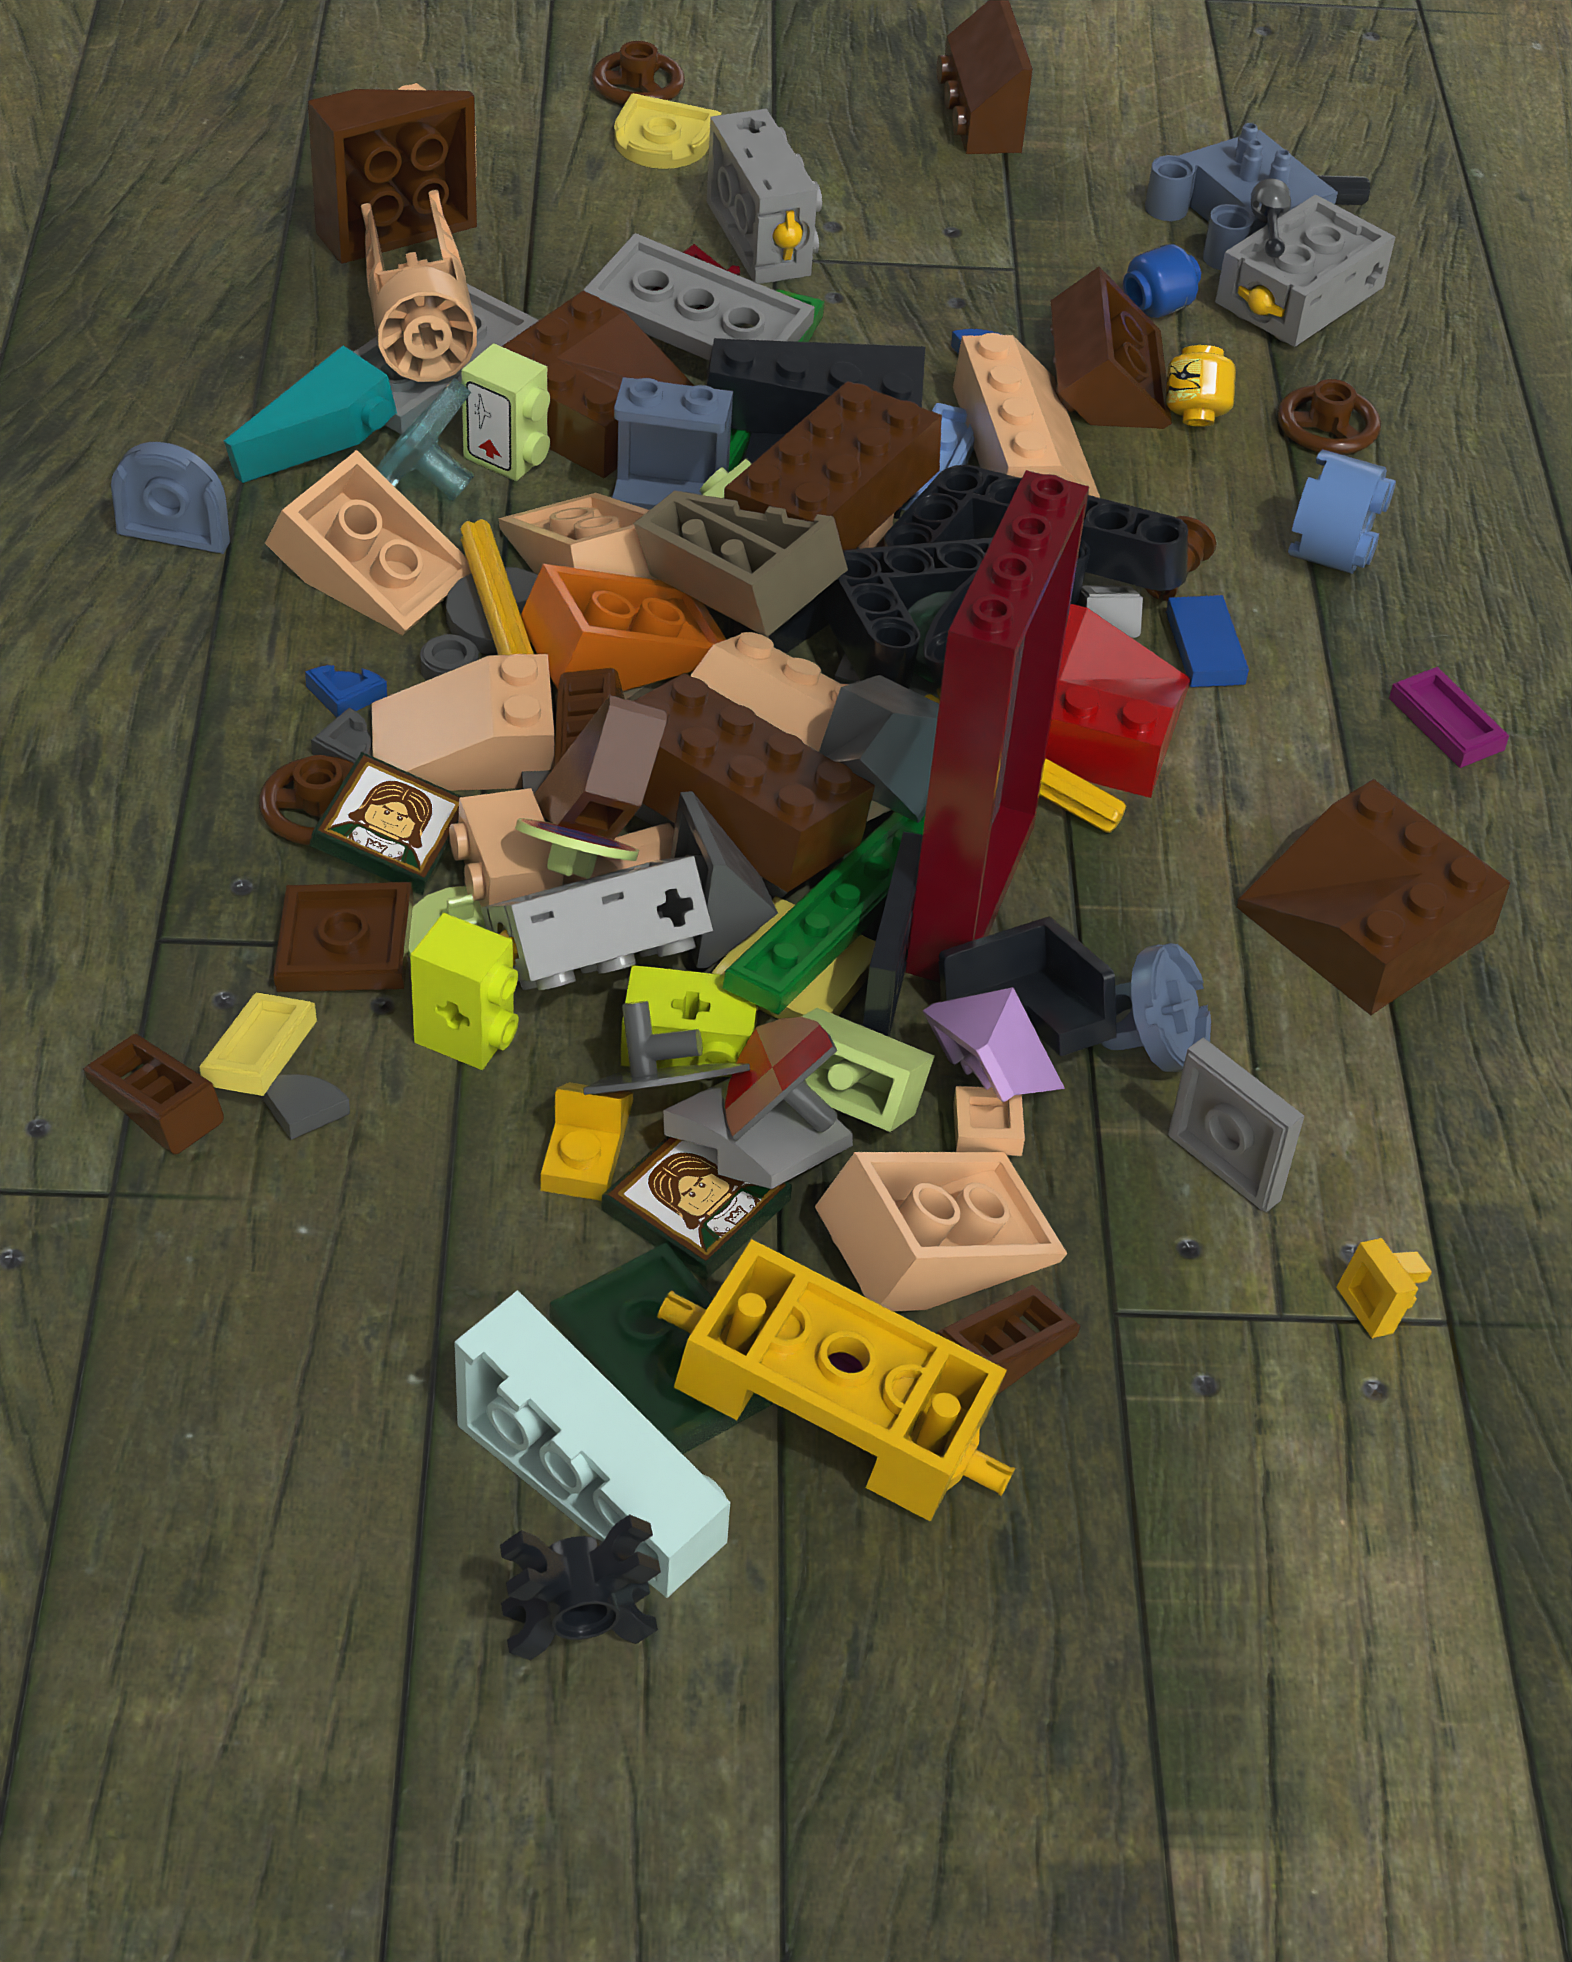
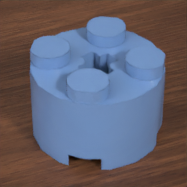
(1340, 512)

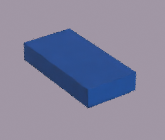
(1207, 641)

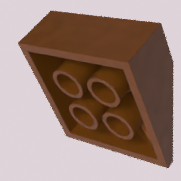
(391, 154)
(586, 357)
(1376, 897)

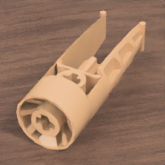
(421, 307)

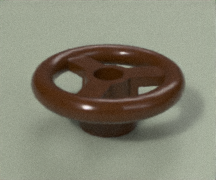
(637, 67)
(1329, 412)
(315, 785)

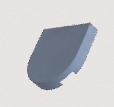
(170, 498)

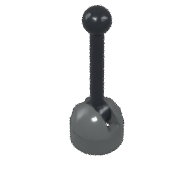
(1275, 202)

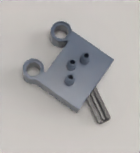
(1220, 184)

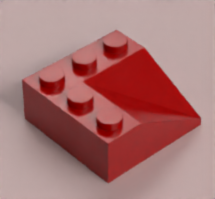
(1113, 706)

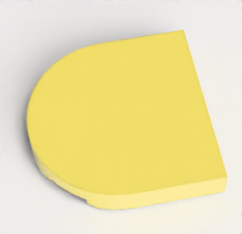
(662, 132)

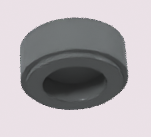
(446, 654)

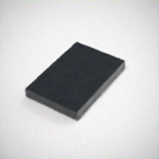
(893, 939)

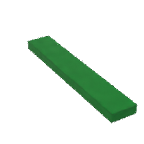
(821, 922)

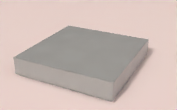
(1235, 1125)

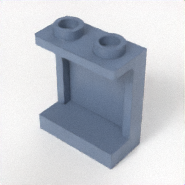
(669, 438)

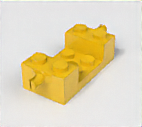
(910, 1405)

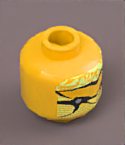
(1200, 385)

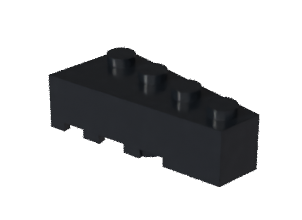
(787, 380)

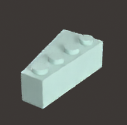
(582, 1441)

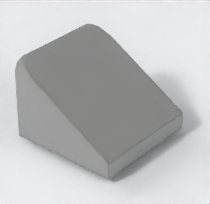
(1116, 605)

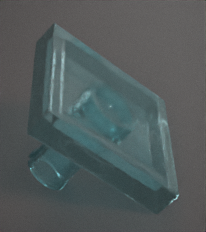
(419, 448)

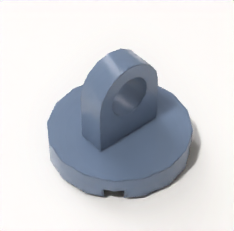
(1162, 1007)

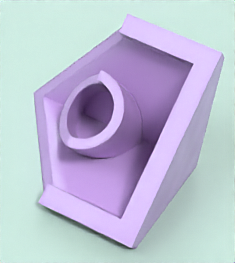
(995, 1042)

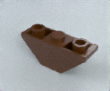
(604, 770)

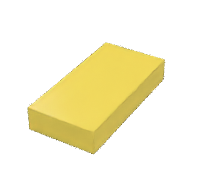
(259, 1043)

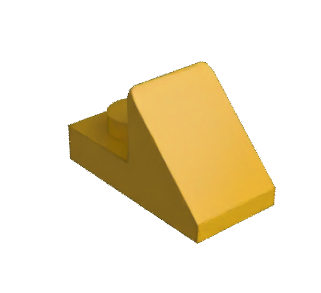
(585, 1141)

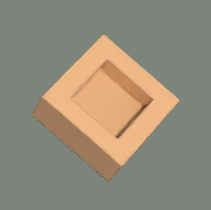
(986, 1122)

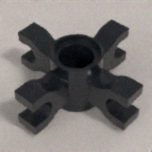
(579, 1587)

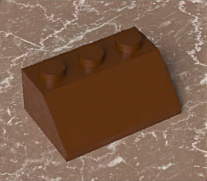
(987, 80)
(1108, 356)

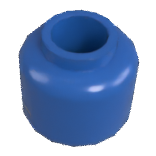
(1162, 280)

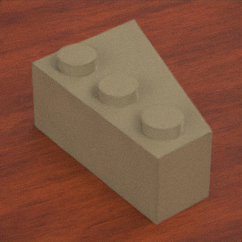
(740, 560)

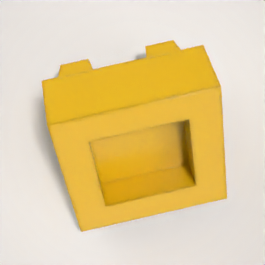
(1381, 1285)

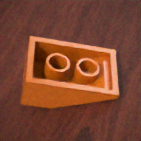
(616, 623)

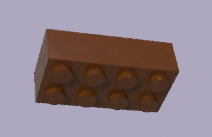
(847, 461)
(763, 786)

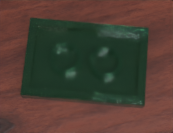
(639, 1354)

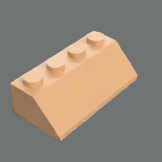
(1016, 411)
(775, 687)

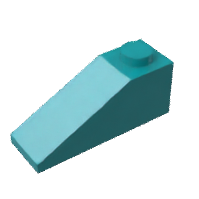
(315, 417)

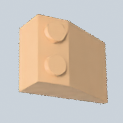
(580, 534)
(367, 546)
(471, 724)
(935, 1225)

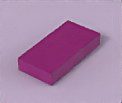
(1448, 717)

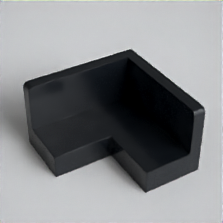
(1053, 974)

